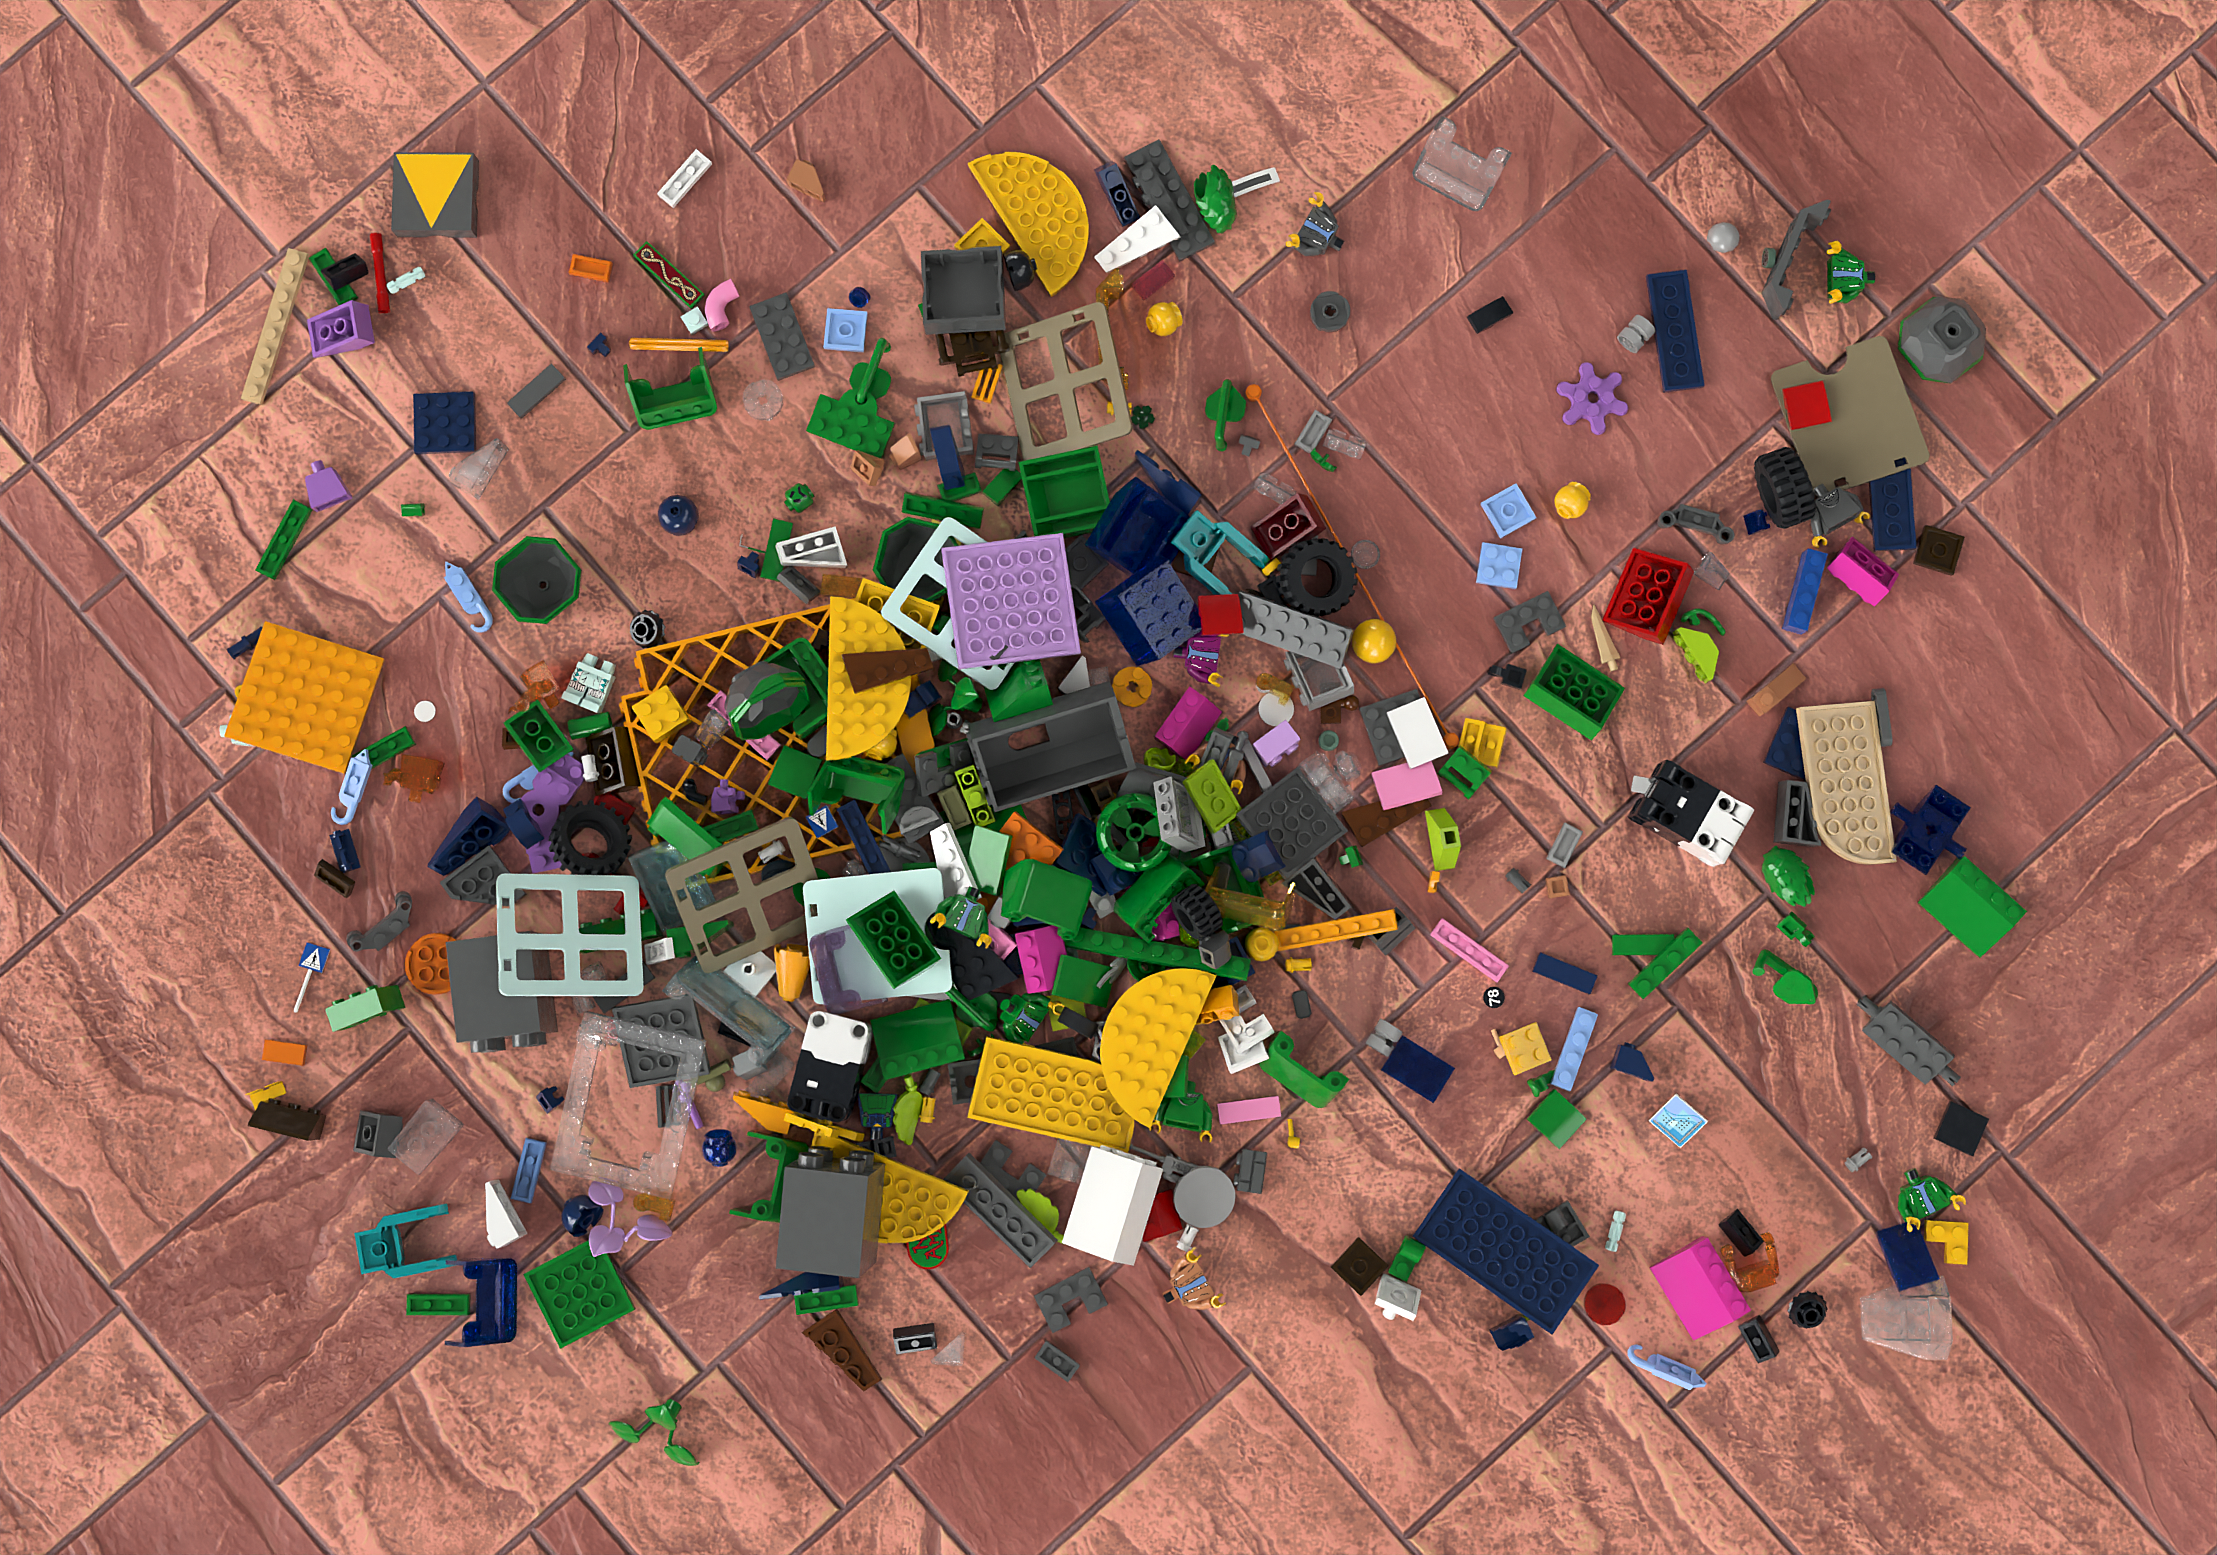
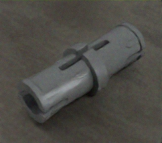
(899, 848)

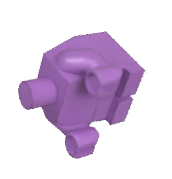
(724, 799)

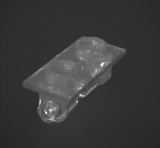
(1336, 441)
(1266, 485)

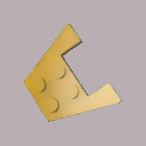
(822, 1126)

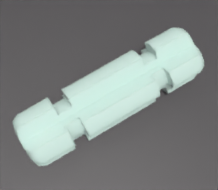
(405, 280)
(1615, 1231)

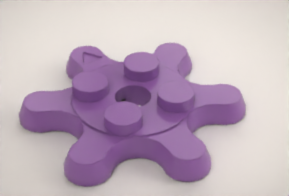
(1582, 407)

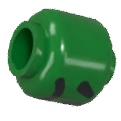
(799, 498)

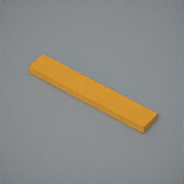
(1337, 929)

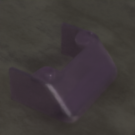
(834, 998)

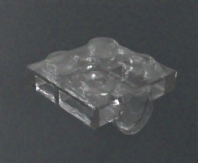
(1069, 1160)

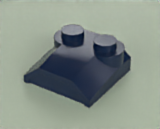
(1256, 857)
(1113, 877)

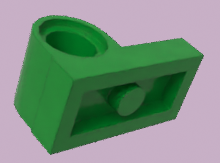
(1406, 1258)

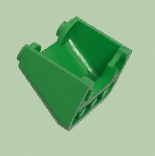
(1153, 893)
(1045, 895)
(1280, 1066)

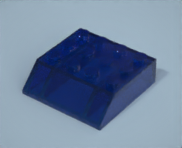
(1137, 528)
(1151, 612)

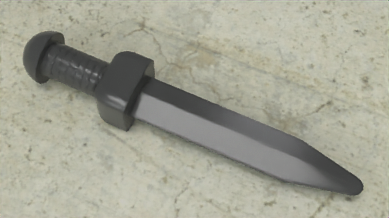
(1235, 754)

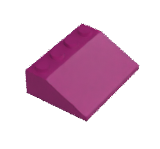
(1700, 1288)

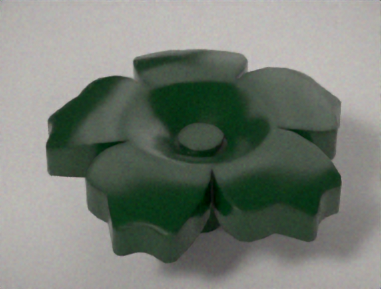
(1142, 416)

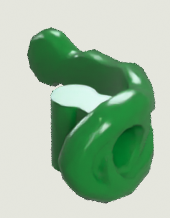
(1691, 615)
(1540, 1083)

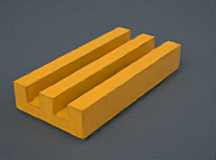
(981, 398)

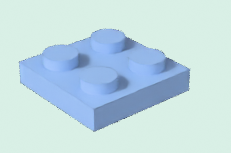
(845, 330)
(1508, 510)
(1499, 565)

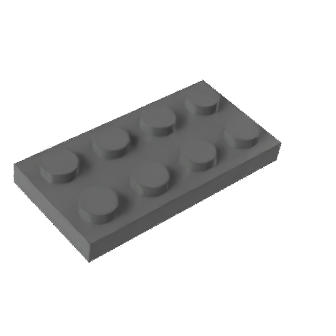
(782, 336)
(911, 799)

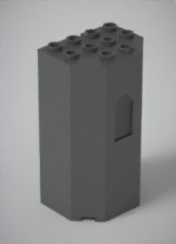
(1083, 747)

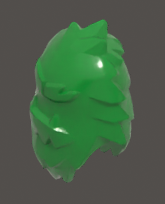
(1216, 199)
(1788, 876)

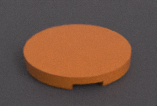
(428, 964)

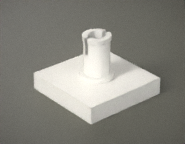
(753, 972)
(1236, 1061)
(1397, 1298)

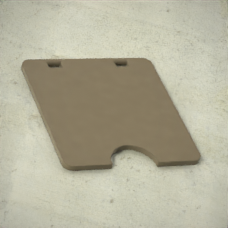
(1868, 415)

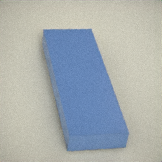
(528, 1170)

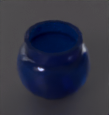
(719, 1147)

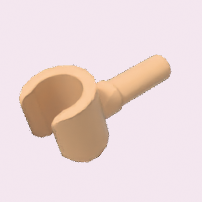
(1499, 1051)

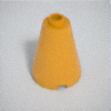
(791, 969)

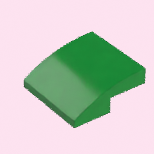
(794, 771)
(1556, 1119)

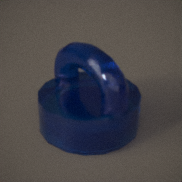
(859, 297)

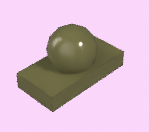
(955, 807)
(715, 1080)

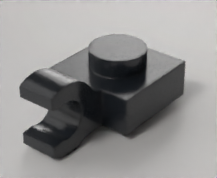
(1270, 591)
(1511, 675)

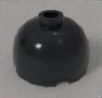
(1020, 268)

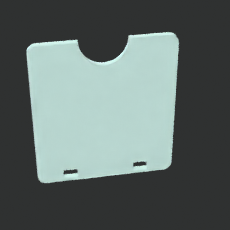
(843, 897)

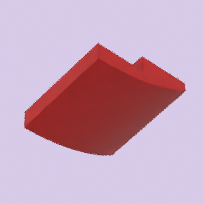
(1806, 405)
(1220, 614)

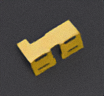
(263, 1095)

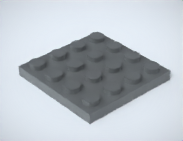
(1295, 821)
(651, 1066)

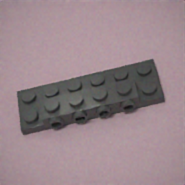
(1164, 188)

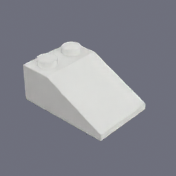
(501, 1218)

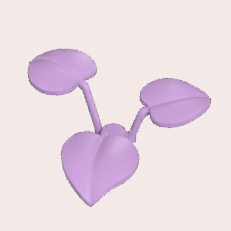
(611, 1240)

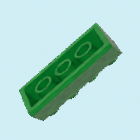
(649, 927)

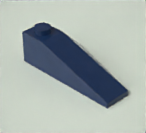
(803, 1284)

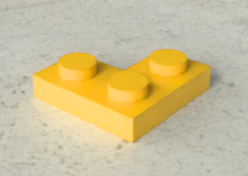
(1955, 1238)

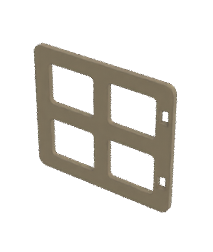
(1066, 383)
(746, 896)

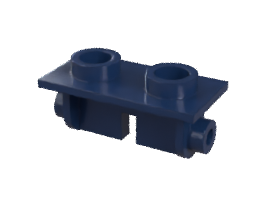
(344, 850)

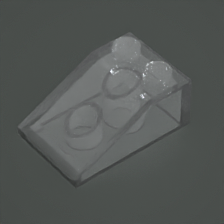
(477, 470)
(425, 1136)

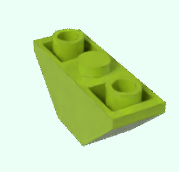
(1699, 651)
(974, 796)
(1443, 838)

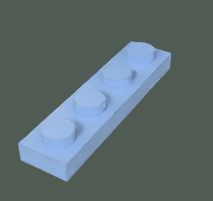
(1574, 1049)

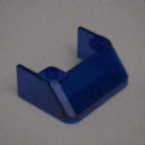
(494, 1301)

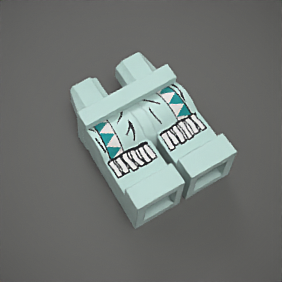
(589, 685)

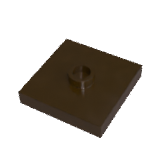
(1938, 550)
(1359, 1266)

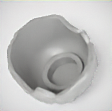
(1723, 237)

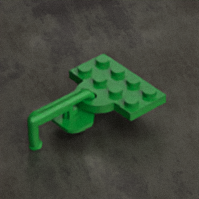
(852, 423)

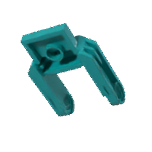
(1200, 541)
(383, 1246)

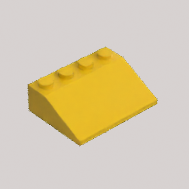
(921, 611)

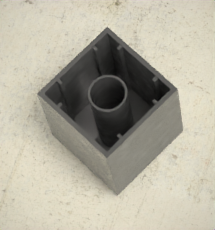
(486, 1015)
(830, 1213)

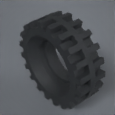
(596, 818)

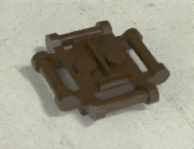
(971, 347)

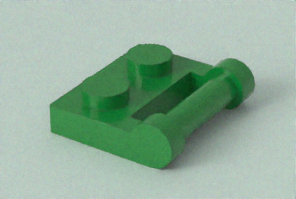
(1469, 767)

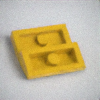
(1483, 741)

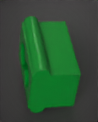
(413, 509)

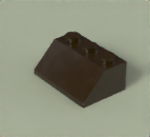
(613, 761)
(288, 1120)

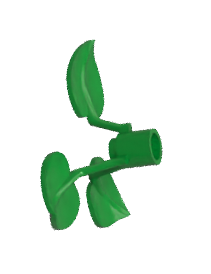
(964, 698)
(665, 1416)

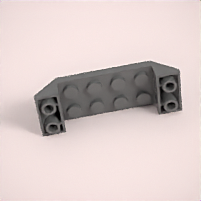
(1776, 296)

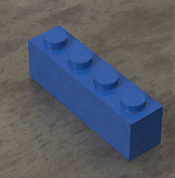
(1804, 591)

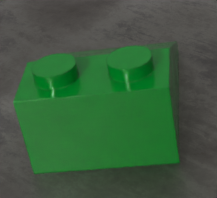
(538, 736)
(682, 943)

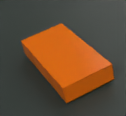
(590, 268)
(284, 1052)

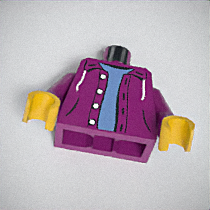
(1201, 657)

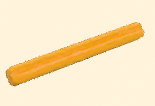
(678, 344)

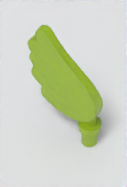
(907, 1111)
(1041, 1209)

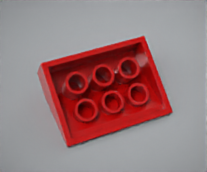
(1648, 595)

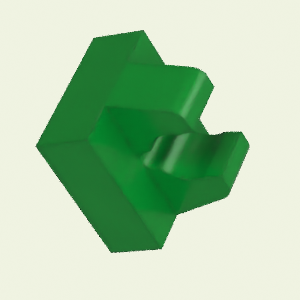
(1352, 857)

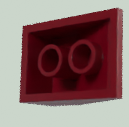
(1288, 525)

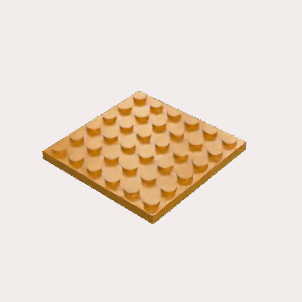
(304, 697)

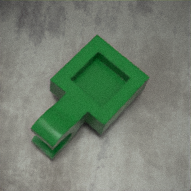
(1794, 927)

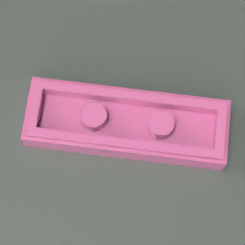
(1249, 1110)

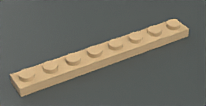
(275, 326)

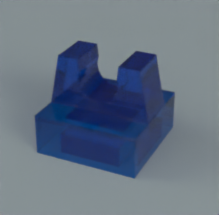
(1756, 522)

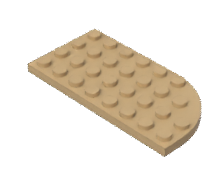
(1847, 780)

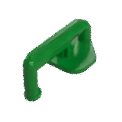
(1224, 406)
(1793, 986)
(976, 1012)

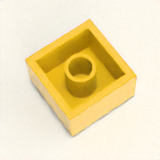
(661, 714)

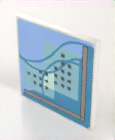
(1678, 1120)

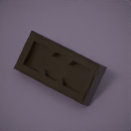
(334, 878)

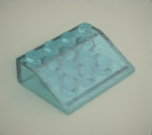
(650, 869)

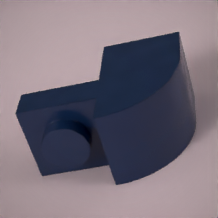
(922, 698)
(522, 824)

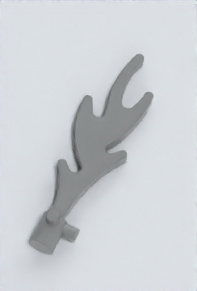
(1117, 967)

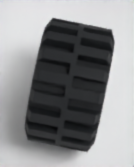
(1196, 912)

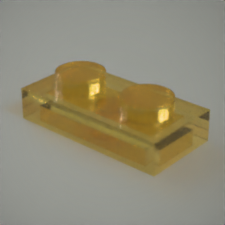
(840, 586)

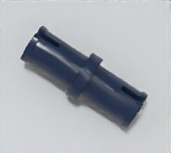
(247, 643)

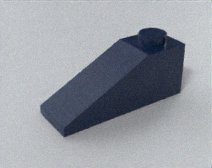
(948, 457)

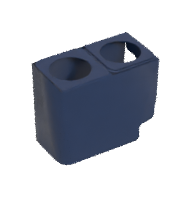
(1511, 1333)

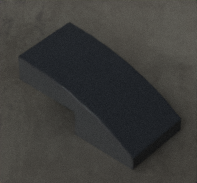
(1490, 314)
(883, 1147)

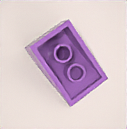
(341, 329)

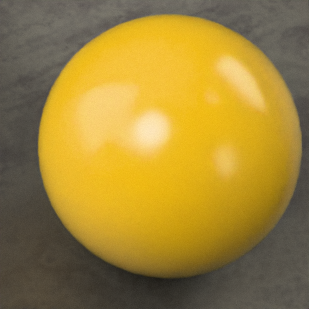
(1374, 641)

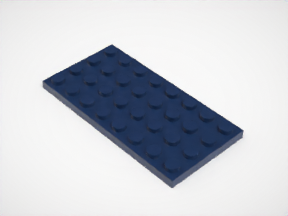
(1506, 1251)

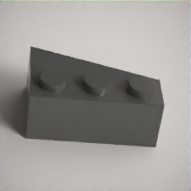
(1794, 815)
(1319, 889)

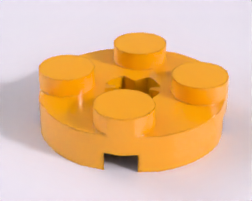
(1135, 675)

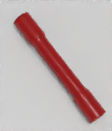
(377, 251)

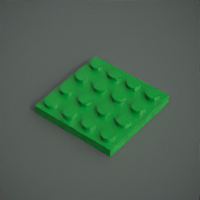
(578, 1293)

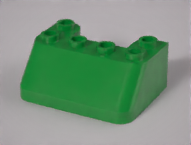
(803, 658)

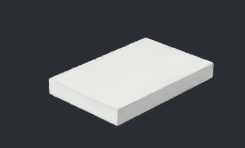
(1417, 733)

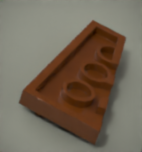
(879, 668)
(1371, 822)
(839, 1343)

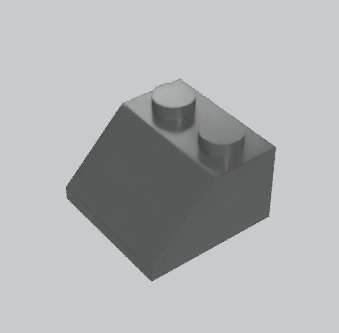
(376, 1133)

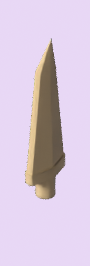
(1605, 645)

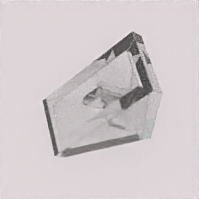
(1711, 571)
(952, 1353)

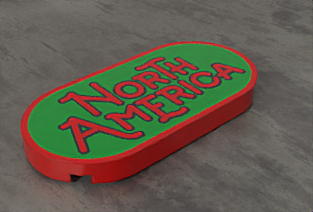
(930, 1250)

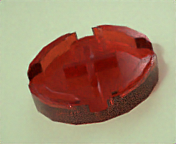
(1604, 1304)

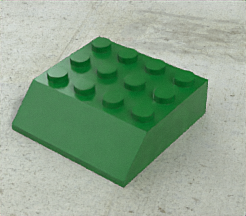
(1065, 492)

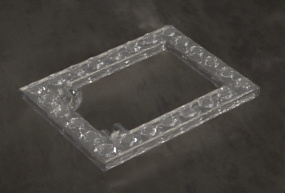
(572, 1149)

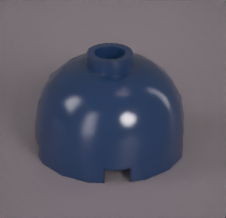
(683, 521)
(580, 1214)

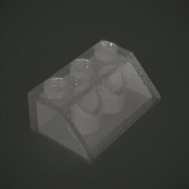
(1326, 782)

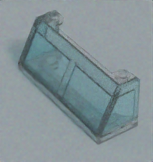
(734, 1007)

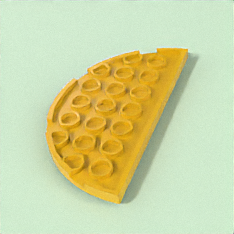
(1039, 211)
(868, 717)
(1148, 1036)
(911, 1199)

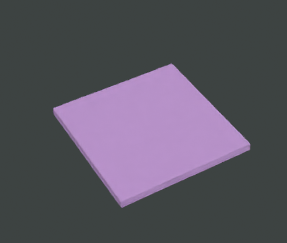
(1010, 597)

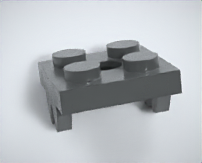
(957, 1074)

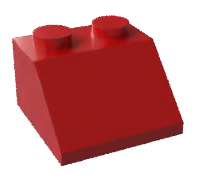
(1162, 1217)

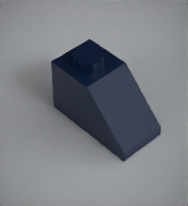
(1631, 1062)

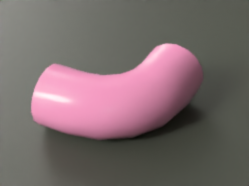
(716, 305)

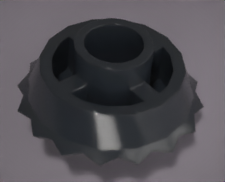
(647, 629)
(1807, 1310)

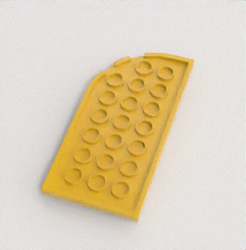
(1048, 1095)

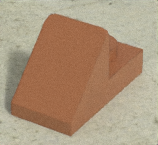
(867, 467)

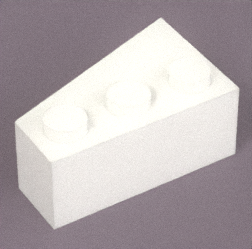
(813, 550)

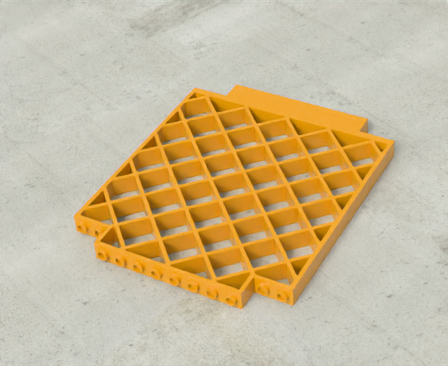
(913, 733)

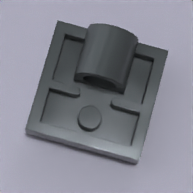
(1564, 1223)

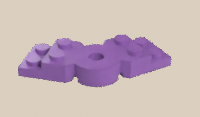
(551, 789)

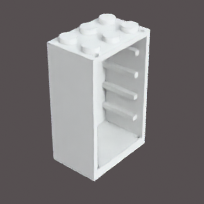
(1113, 1204)

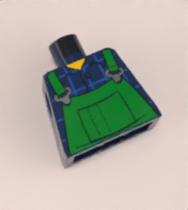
(877, 1112)

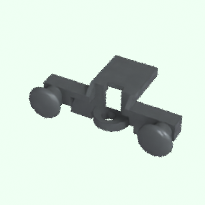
(1083, 568)

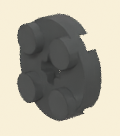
(1325, 322)

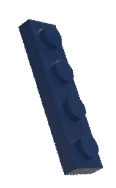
(863, 838)

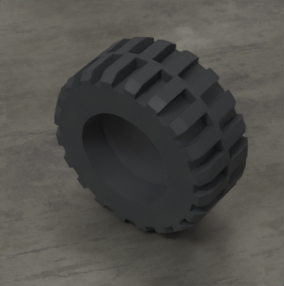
(1785, 487)
(1341, 571)

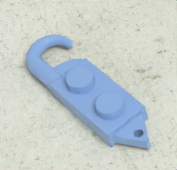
(467, 595)

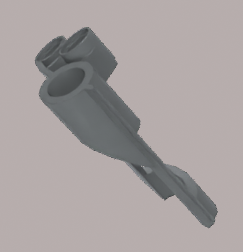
(1141, 781)

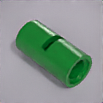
(589, 725)

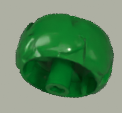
(1127, 857)

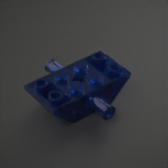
(1939, 813)

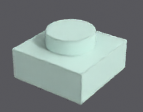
(694, 320)

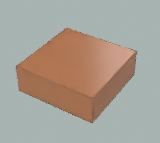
(1557, 886)

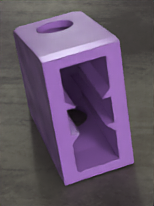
(325, 487)

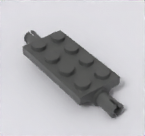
(1907, 1042)

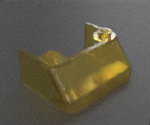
(1251, 908)

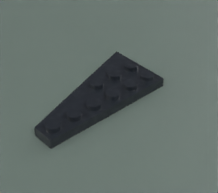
(973, 967)

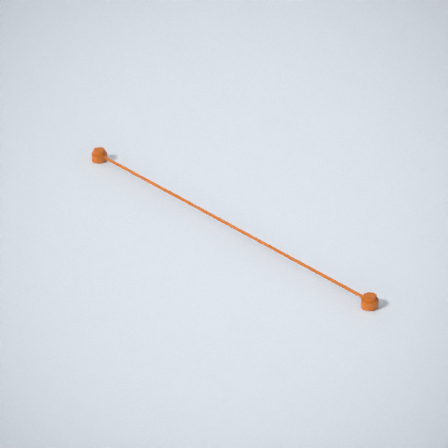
(1253, 394)

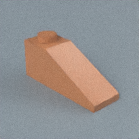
(1776, 690)

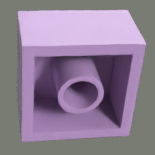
(1276, 743)

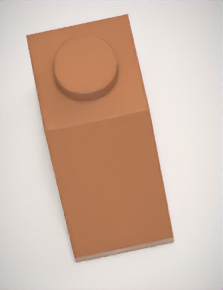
(805, 179)
(905, 452)

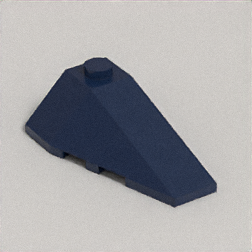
(1175, 491)
(472, 832)

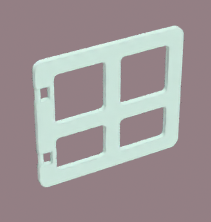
(940, 643)
(570, 940)

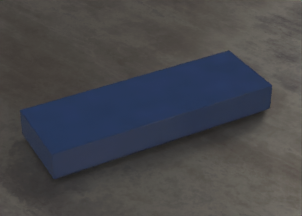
(1564, 973)

